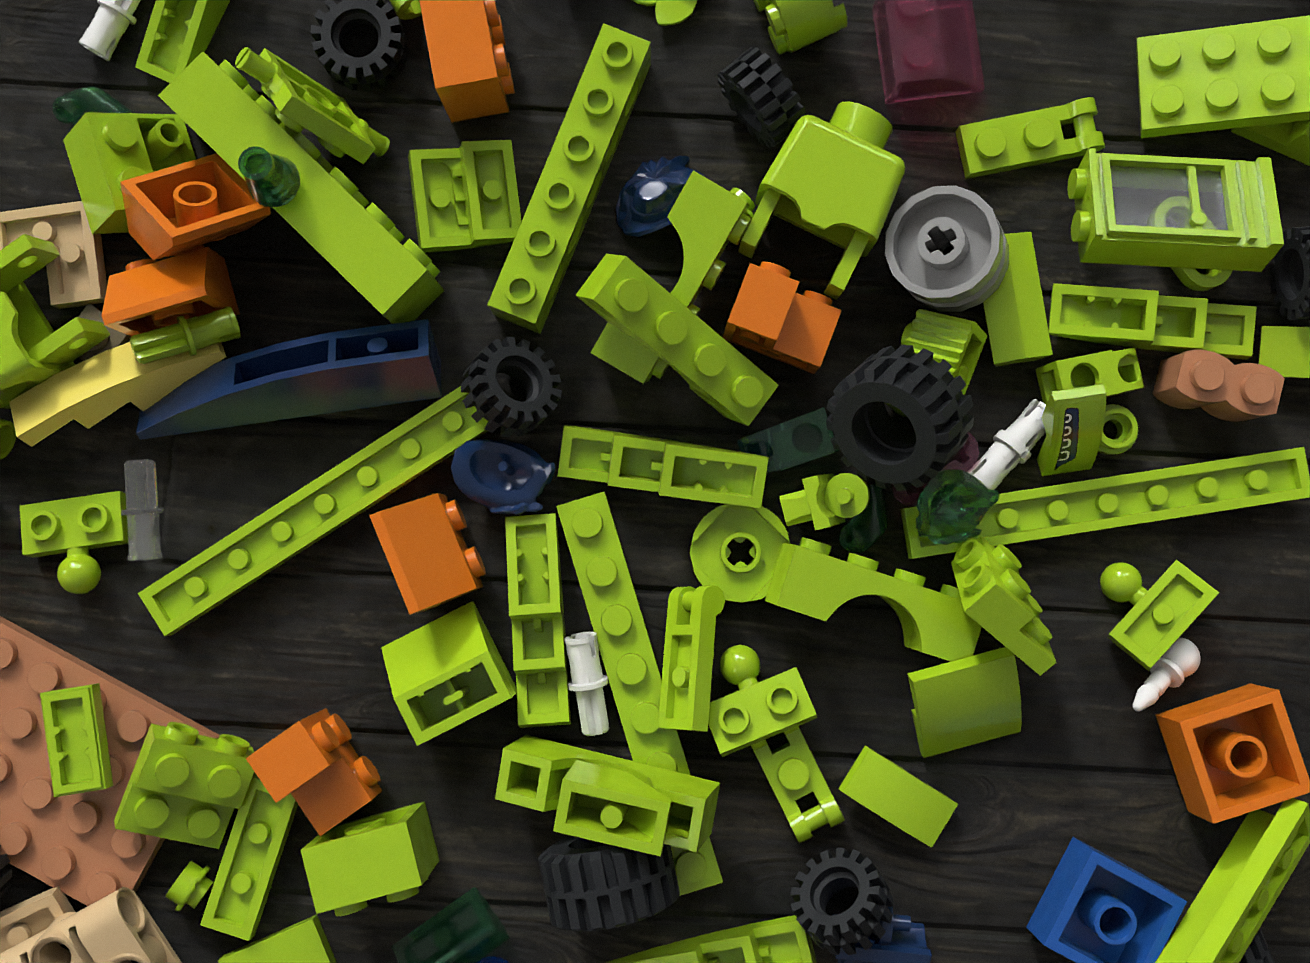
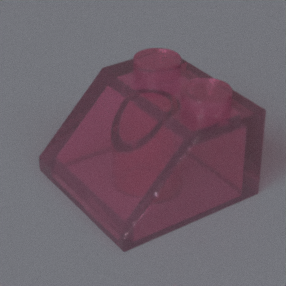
(927, 48)

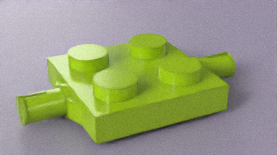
(311, 106)

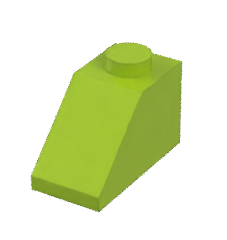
(612, 808)

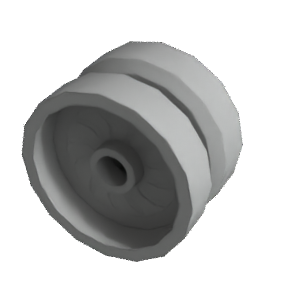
(931, 224)

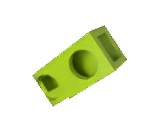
(1115, 369)

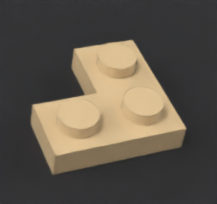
(79, 271)

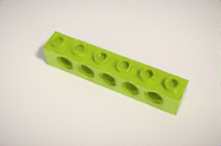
(571, 179)

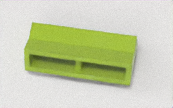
(1017, 308)

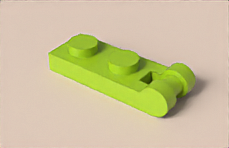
(1028, 138)
(689, 657)

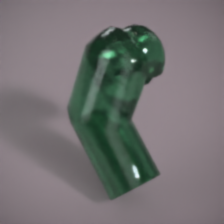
(74, 104)

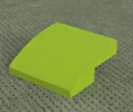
(465, 195)
(966, 701)

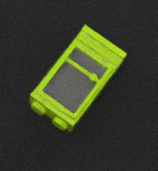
(1175, 211)

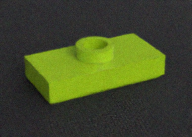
(76, 740)

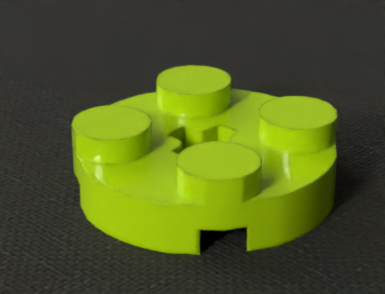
(710, 550)

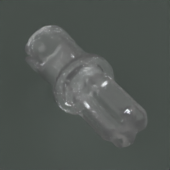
(142, 510)

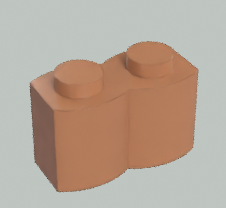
(1218, 386)

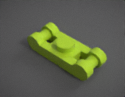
(793, 775)

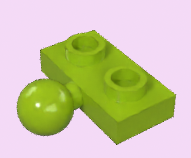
(73, 529)
(1158, 613)
(758, 707)

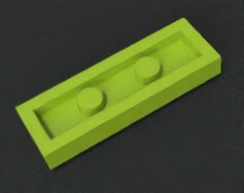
(249, 862)

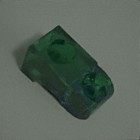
(792, 442)

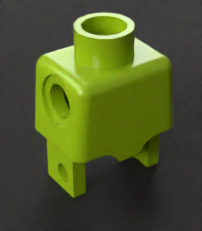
(832, 184)
(27, 341)

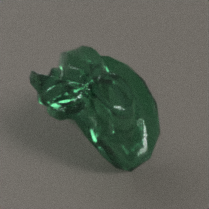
(953, 507)

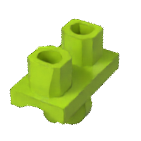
(826, 500)

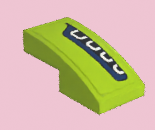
(1072, 429)

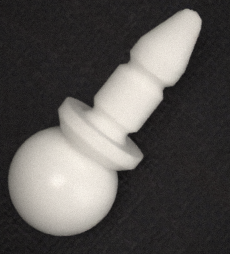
(1178, 662)

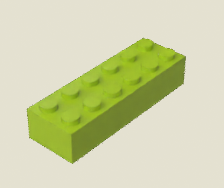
(327, 206)

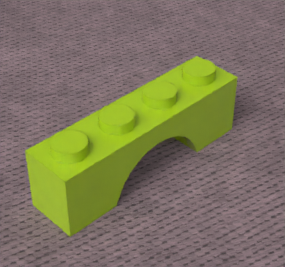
(706, 222)
(680, 338)
(818, 584)
(534, 773)

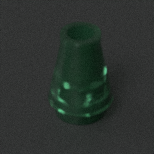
(269, 176)

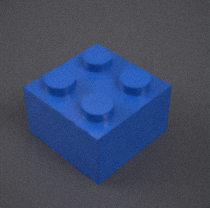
(1104, 910)

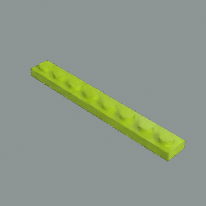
(1131, 499)
(311, 513)
(629, 658)

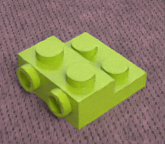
(1001, 601)
(185, 785)

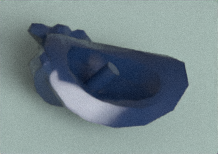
(651, 195)
(501, 475)

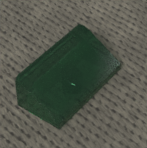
(454, 935)

